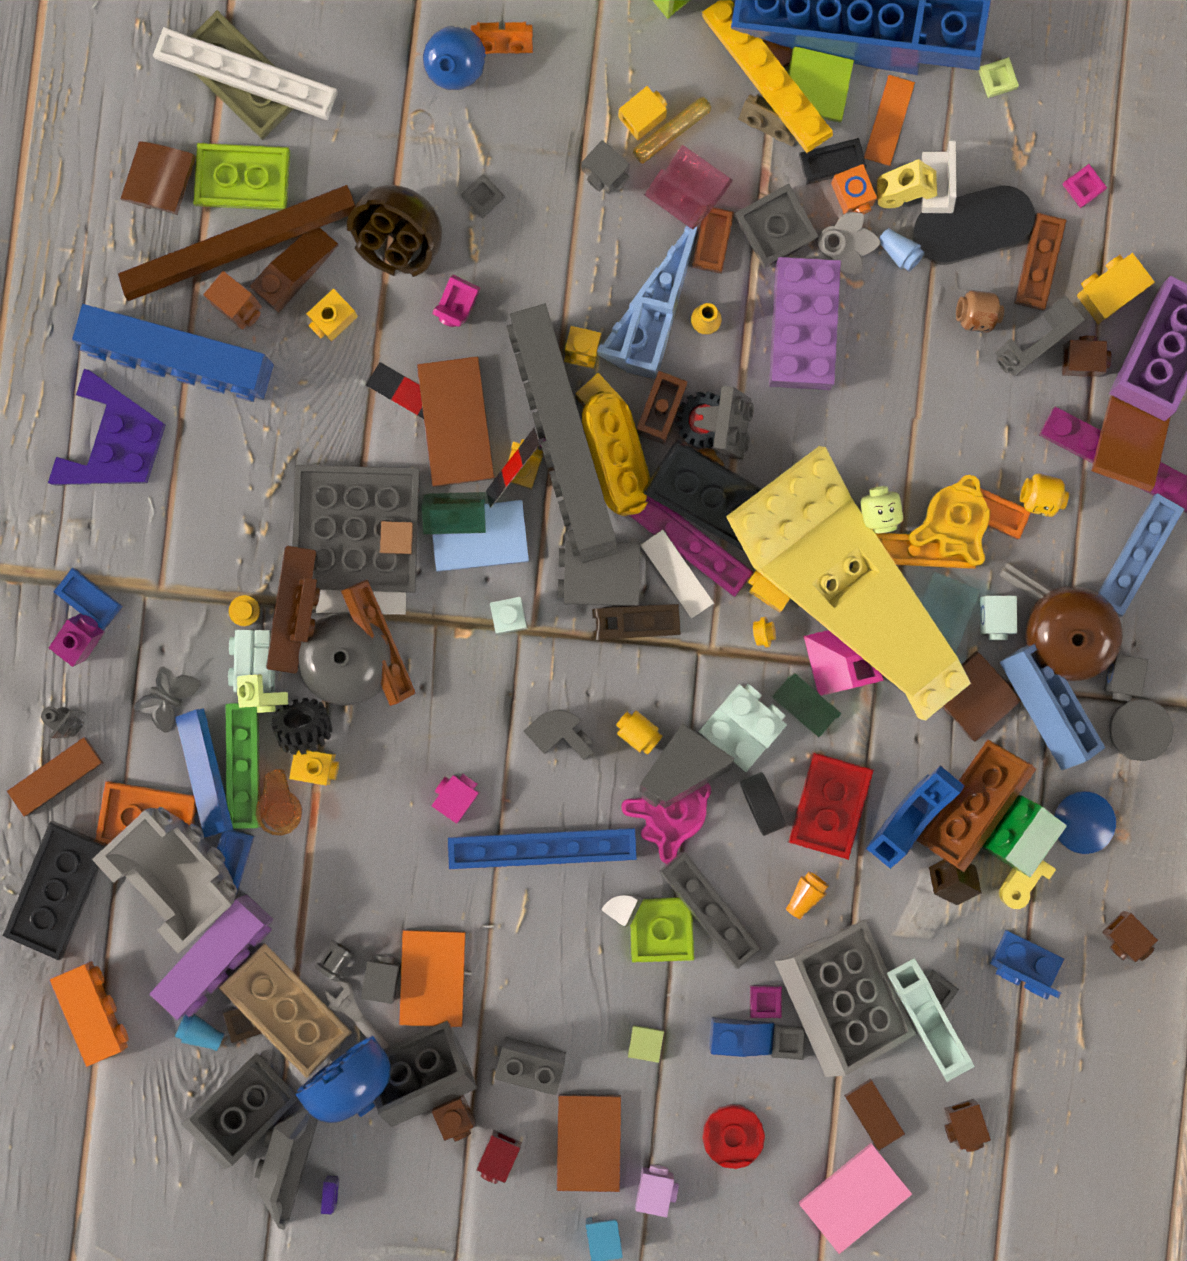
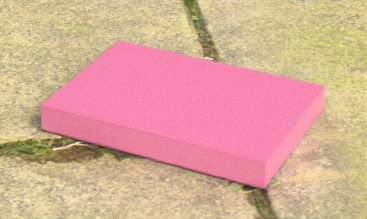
(855, 1198)

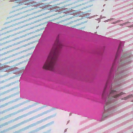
(1084, 186)

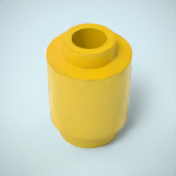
(638, 732)

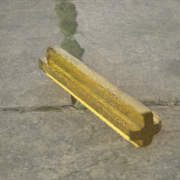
(672, 130)

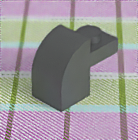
(554, 726)

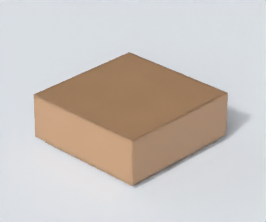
(396, 537)

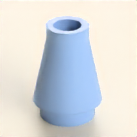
(901, 249)

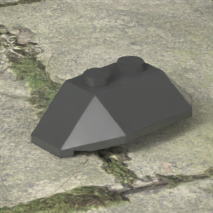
(285, 1163)

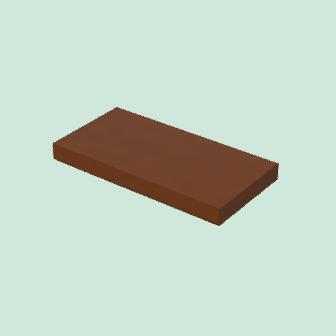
(455, 421)
(969, 819)

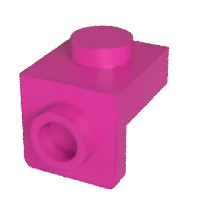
(456, 302)

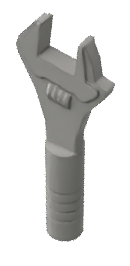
(346, 1003)

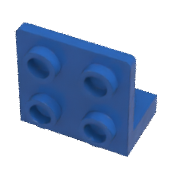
(1027, 962)

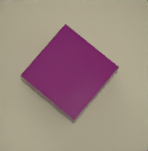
(765, 1001)

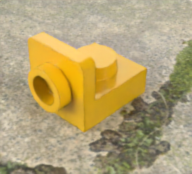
(528, 473)

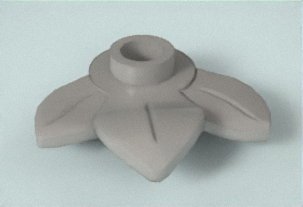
(853, 242)

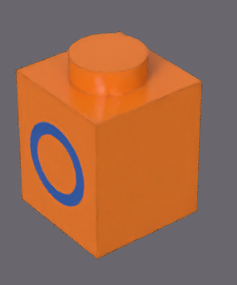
(854, 190)

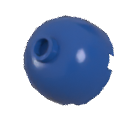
(454, 58)

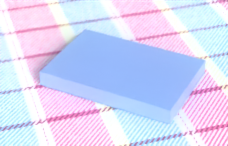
(500, 545)

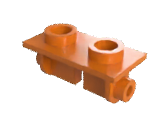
(514, 39)

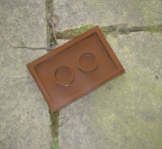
(1130, 445)
(589, 1143)

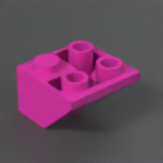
(837, 665)

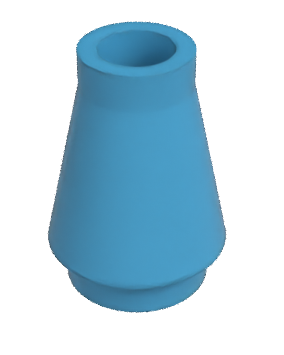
(198, 1033)

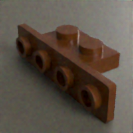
(293, 609)

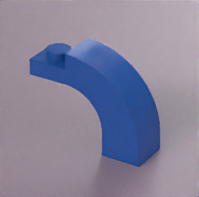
(913, 815)

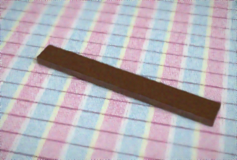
(236, 243)

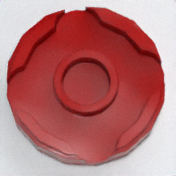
(733, 1136)

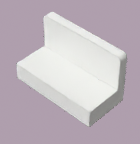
(945, 168)

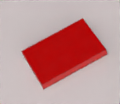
(830, 806)

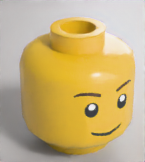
(1044, 495)

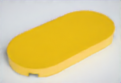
(616, 453)

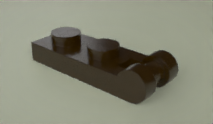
(637, 621)

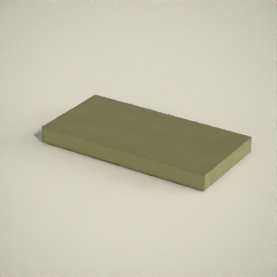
(255, 111)

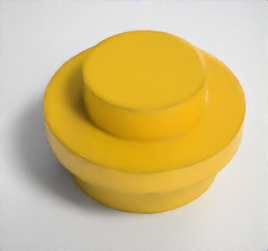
(244, 610)
(764, 632)

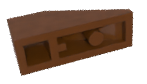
(293, 268)

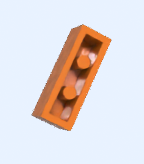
(90, 1013)

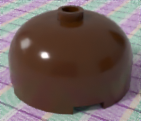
(1071, 612)

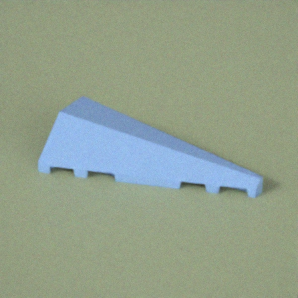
(644, 330)

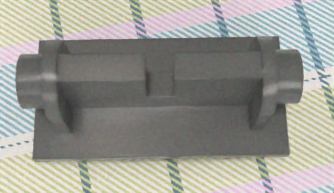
(62, 721)

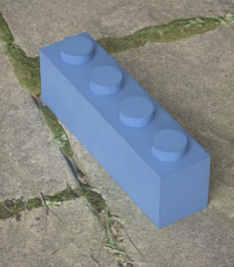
(1053, 709)

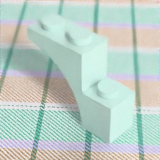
(930, 1019)

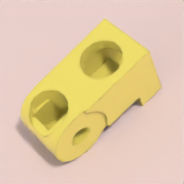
(906, 184)
(1017, 886)

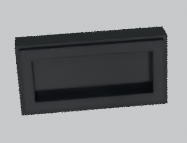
(830, 160)

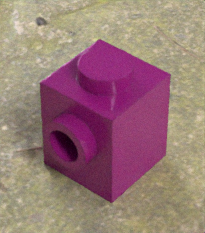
(76, 639)

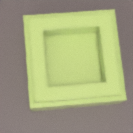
(998, 77)
(645, 1043)

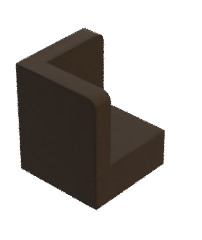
(954, 884)

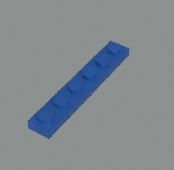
(542, 848)

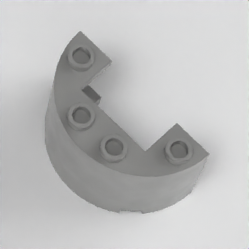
(173, 872)

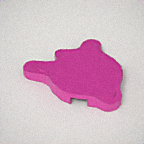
(670, 825)

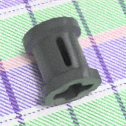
(334, 960)

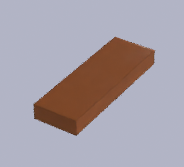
(1040, 261)
(55, 776)

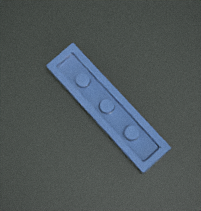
(1140, 552)

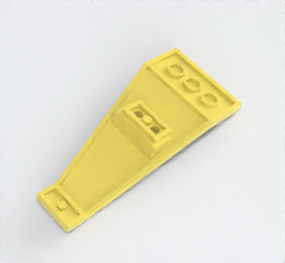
(809, 533)

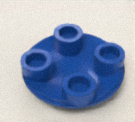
(1088, 822)

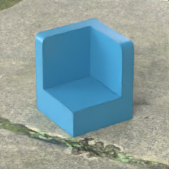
(604, 1240)

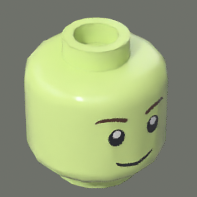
(882, 510)

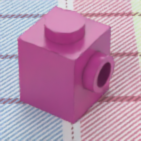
(455, 796)

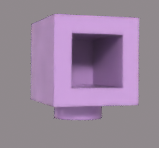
(656, 1190)

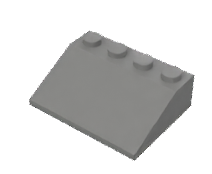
(845, 999)

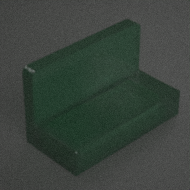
(454, 513)
(806, 704)

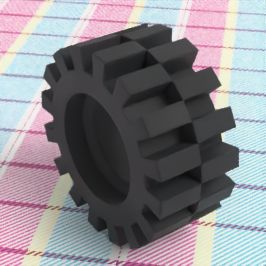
(287, 721)

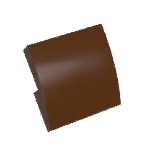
(158, 177)
(982, 701)

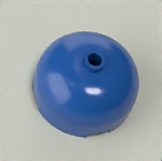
(347, 1083)

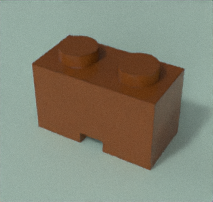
(233, 301)

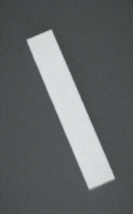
(245, 73)

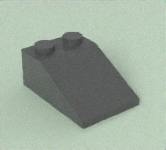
(240, 1111)

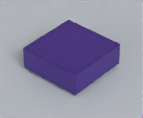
(329, 1195)

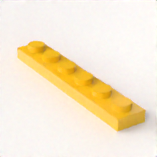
(769, 78)

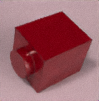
(498, 1157)

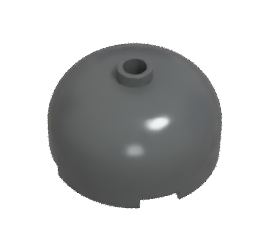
(358, 676)

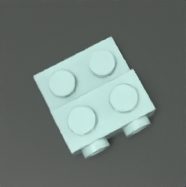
(744, 726)

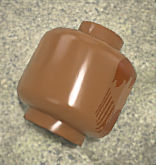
(979, 311)

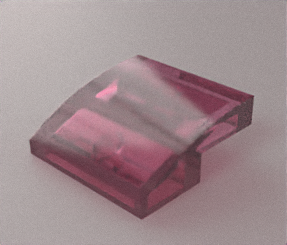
(688, 187)

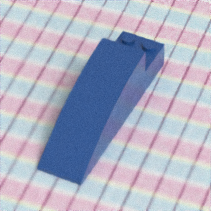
(873, 32)

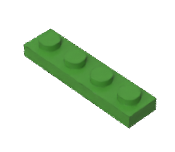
(242, 765)

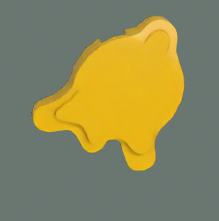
(957, 520)

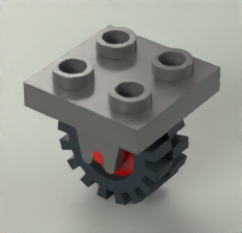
(717, 421)

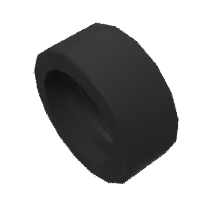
(762, 803)

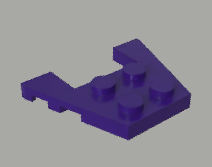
(123, 445)

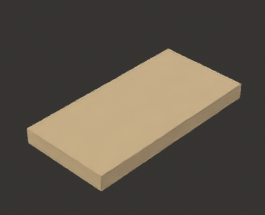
(285, 1010)

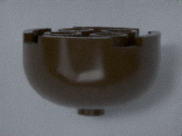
(403, 216)

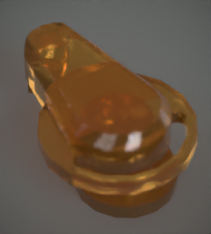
(278, 805)

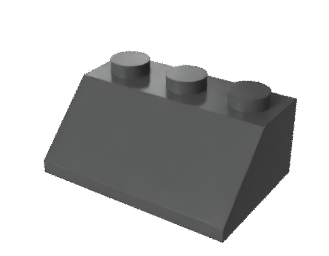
(424, 1074)

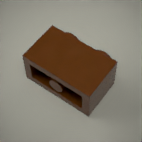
(661, 407)

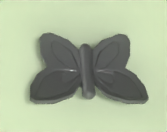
(165, 694)

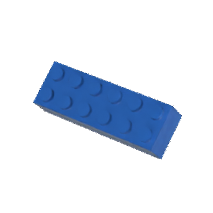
(172, 352)

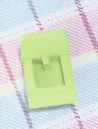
(251, 694)

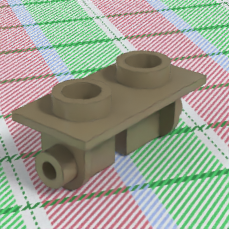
(760, 115)

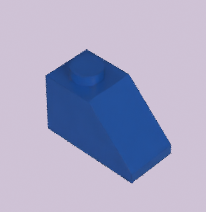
(740, 1037)

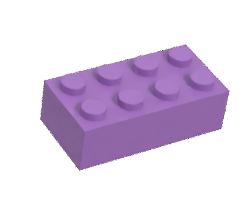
(804, 323)
(1157, 361)
(206, 963)

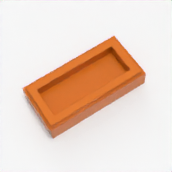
(1005, 515)

